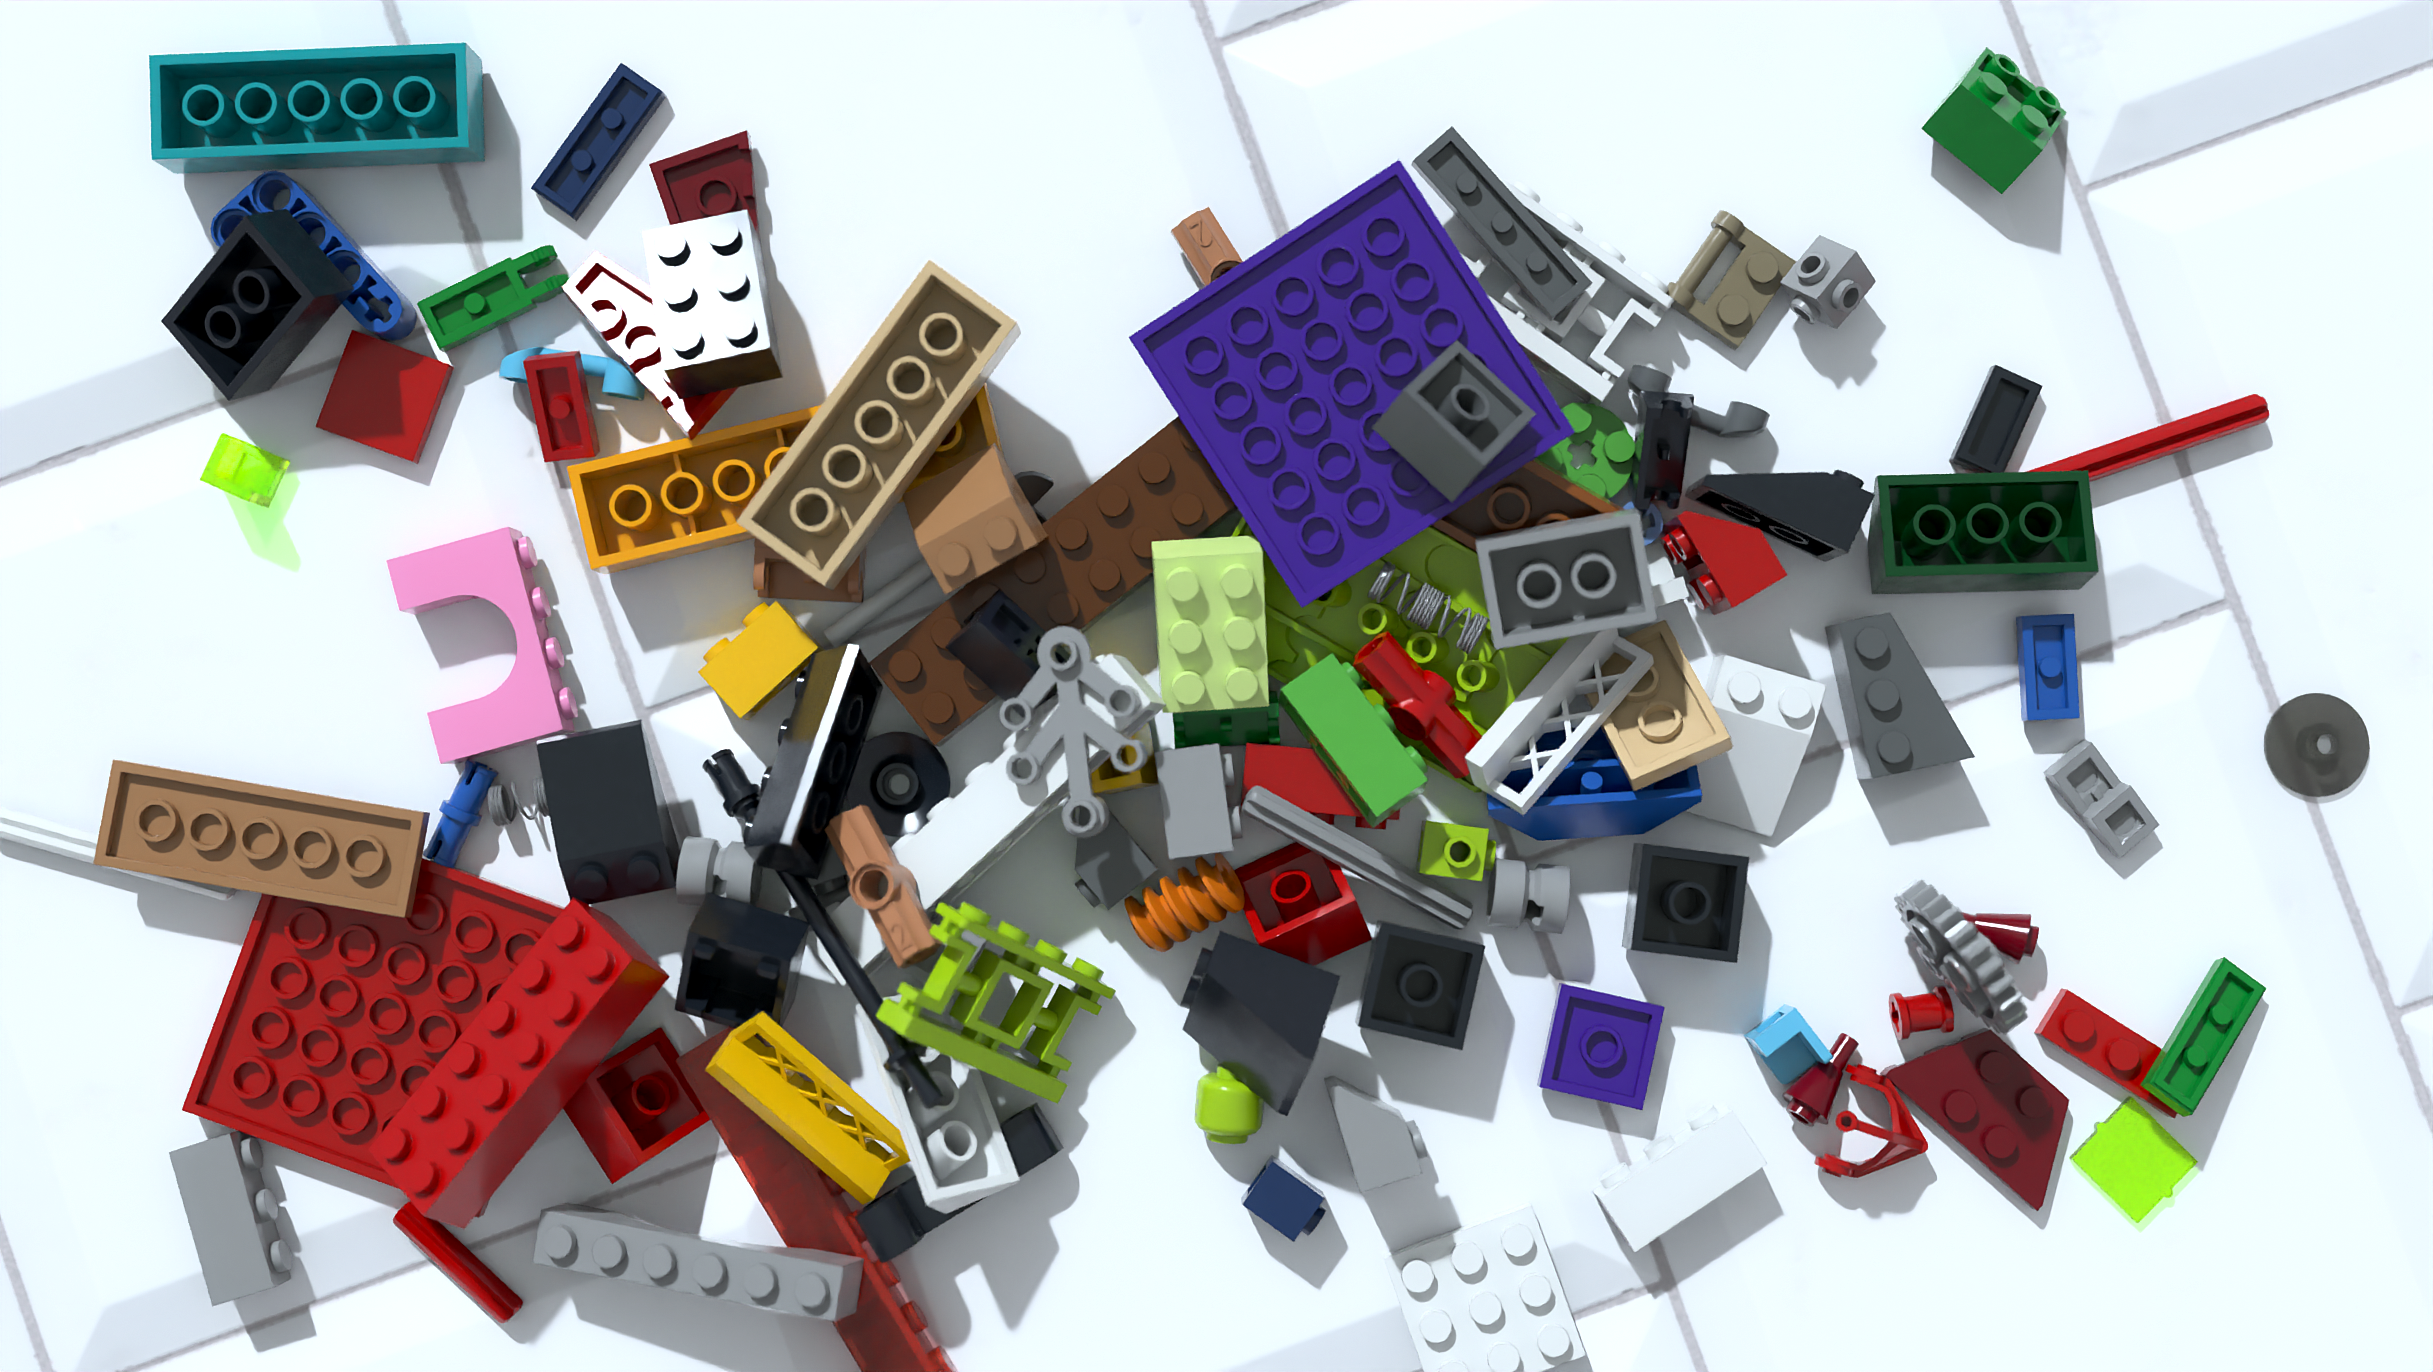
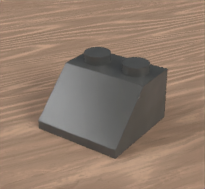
(1453, 420)

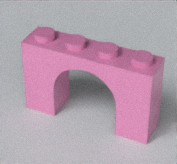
(532, 697)

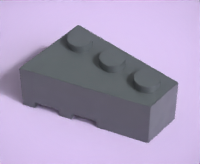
(1889, 701)

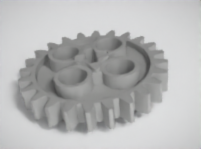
(1961, 956)

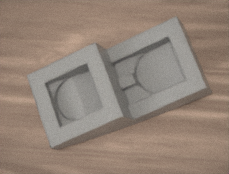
(2101, 799)

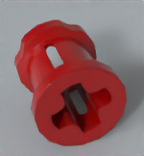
(1921, 1012)

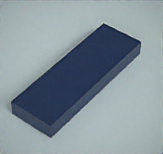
(598, 141)

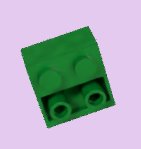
(1995, 120)

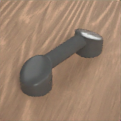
(1739, 420)

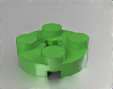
(1610, 446)

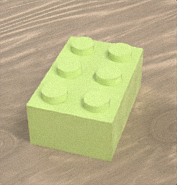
(1210, 623)

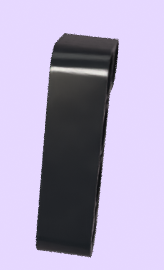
(901, 1215)

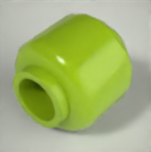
(1227, 1108)

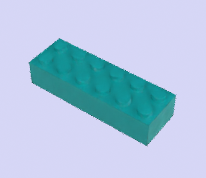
(316, 108)

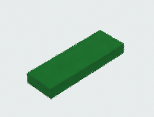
(2203, 1037)

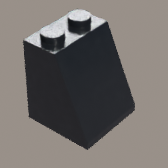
(1259, 1015)

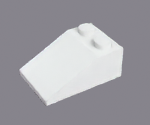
(1769, 728)

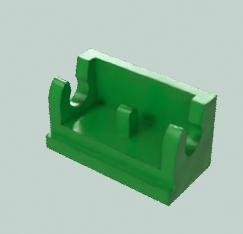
(1228, 726)

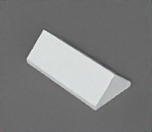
(956, 1143)

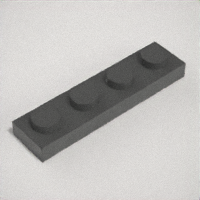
(1501, 223)

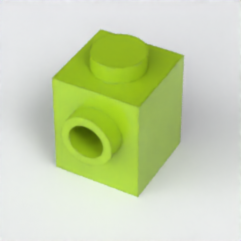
(1454, 851)

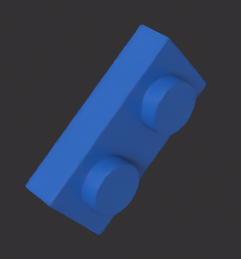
(2047, 667)

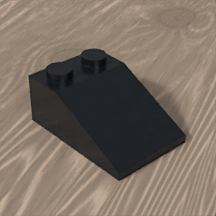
(1802, 509)
(608, 813)

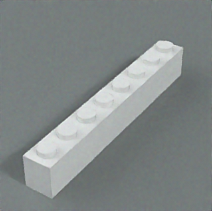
(985, 818)

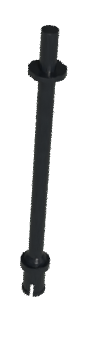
(742, 801)

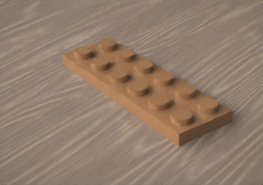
(261, 838)

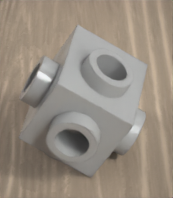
(1827, 282)

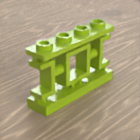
(980, 1038)

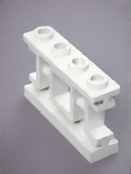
(1531, 321)

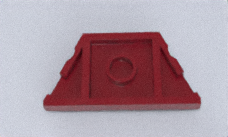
(1990, 1107)

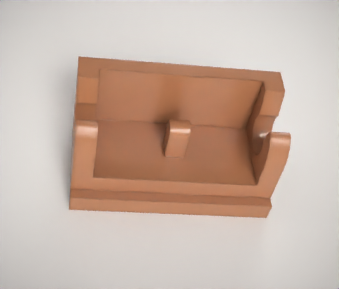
(781, 579)

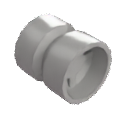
(716, 870)
(1528, 896)

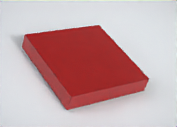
(384, 396)

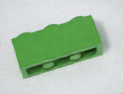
(1354, 739)

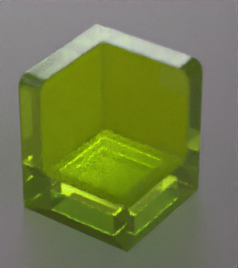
(244, 470)

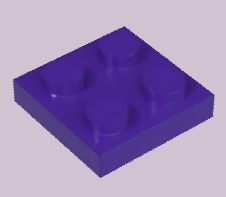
(1600, 1046)

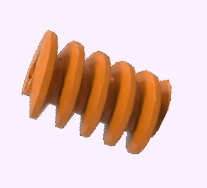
(1186, 906)

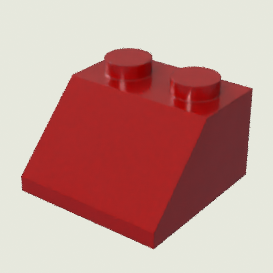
(1301, 905)
(635, 1106)

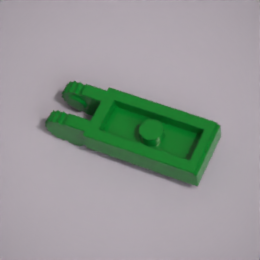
(489, 298)

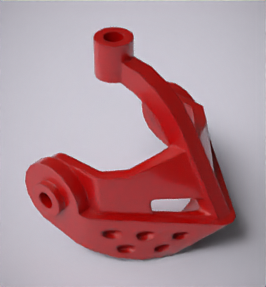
(1903, 1141)

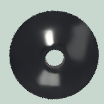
(893, 755)

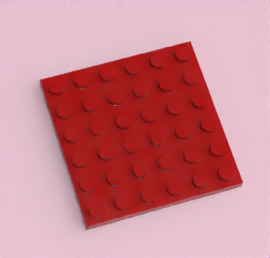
(353, 1010)

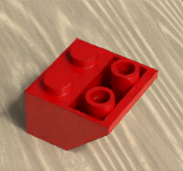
(1722, 559)

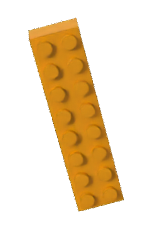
(692, 492)

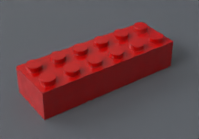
(517, 1064)

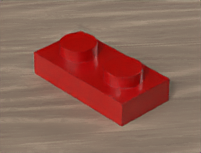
(561, 406)

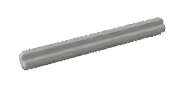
(1357, 857)

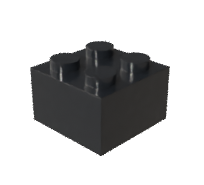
(1685, 902)
(1419, 984)

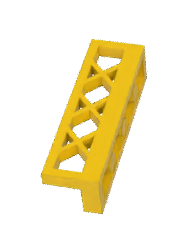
(807, 1110)

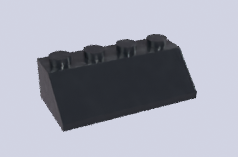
(813, 762)

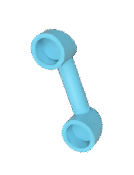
(617, 382)

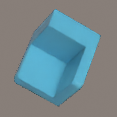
(1787, 1044)

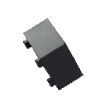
(740, 963)

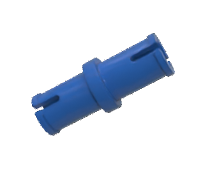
(460, 813)

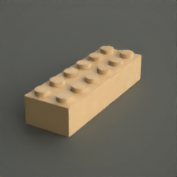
(880, 425)

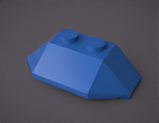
(1594, 796)

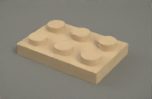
(1665, 717)

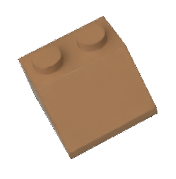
(971, 519)

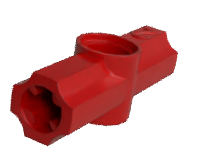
(1418, 702)

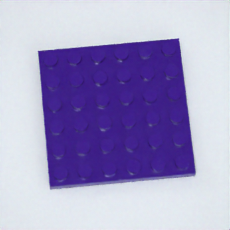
(1308, 350)

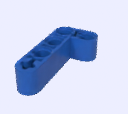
(337, 246)

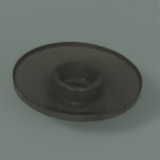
(2293, 748)

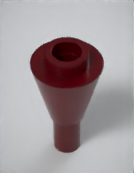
(2008, 933)
(1815, 1092)

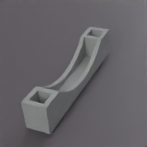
(746, 1273)

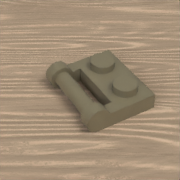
(1742, 290)

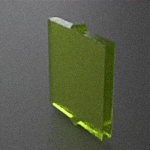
(2133, 1159)

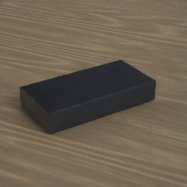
(1995, 421)

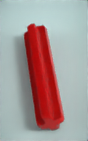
(458, 1263)

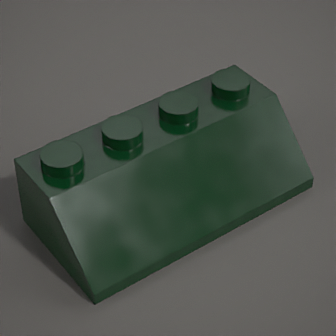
(1981, 532)

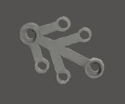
(1072, 722)

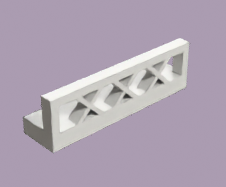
(1537, 713)

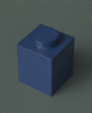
(1284, 1199)

